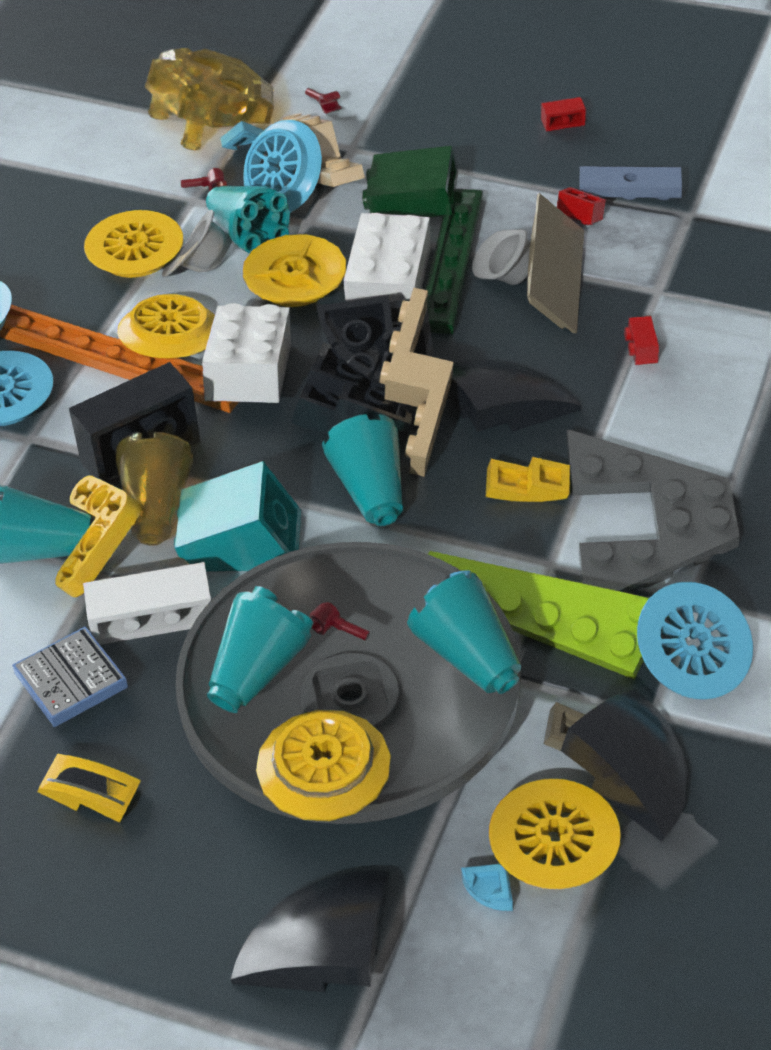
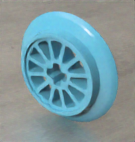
(285, 143)
(24, 383)
(726, 618)

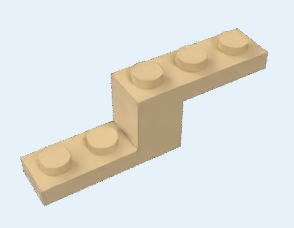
(333, 168)
(417, 380)

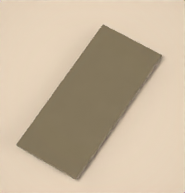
(555, 264)

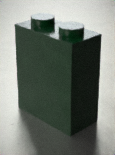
(412, 183)

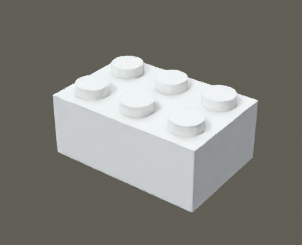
(388, 257)
(247, 353)

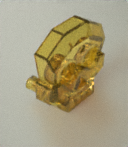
(207, 91)

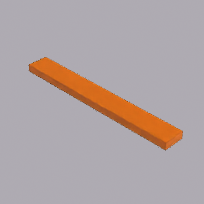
(96, 350)

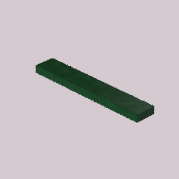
(452, 260)

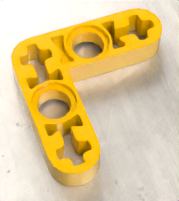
(113, 516)

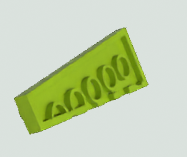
(564, 613)

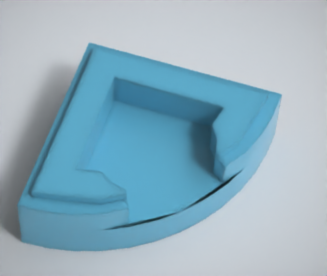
(240, 135)
(488, 886)

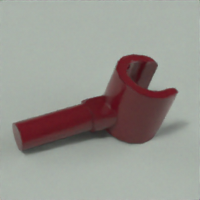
(327, 101)
(214, 179)
(328, 616)

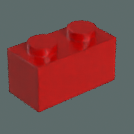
(563, 114)
(581, 205)
(642, 340)

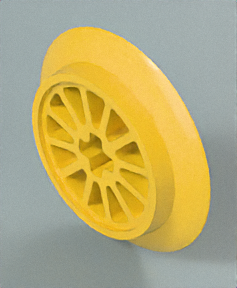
(133, 243)
(166, 327)
(563, 796)

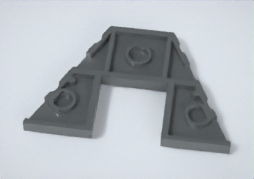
(689, 507)

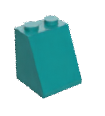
(237, 520)

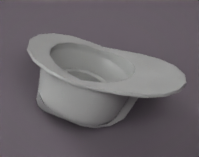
(203, 249)
(503, 257)

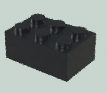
(144, 405)

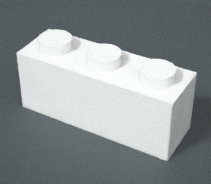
(146, 603)

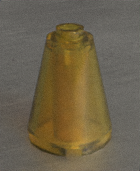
(154, 475)

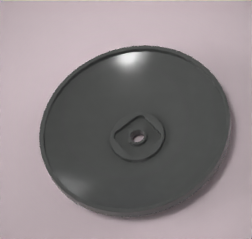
(428, 711)

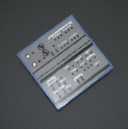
(70, 676)

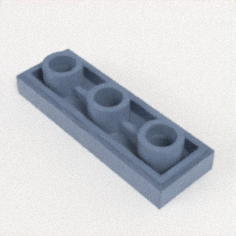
(631, 182)

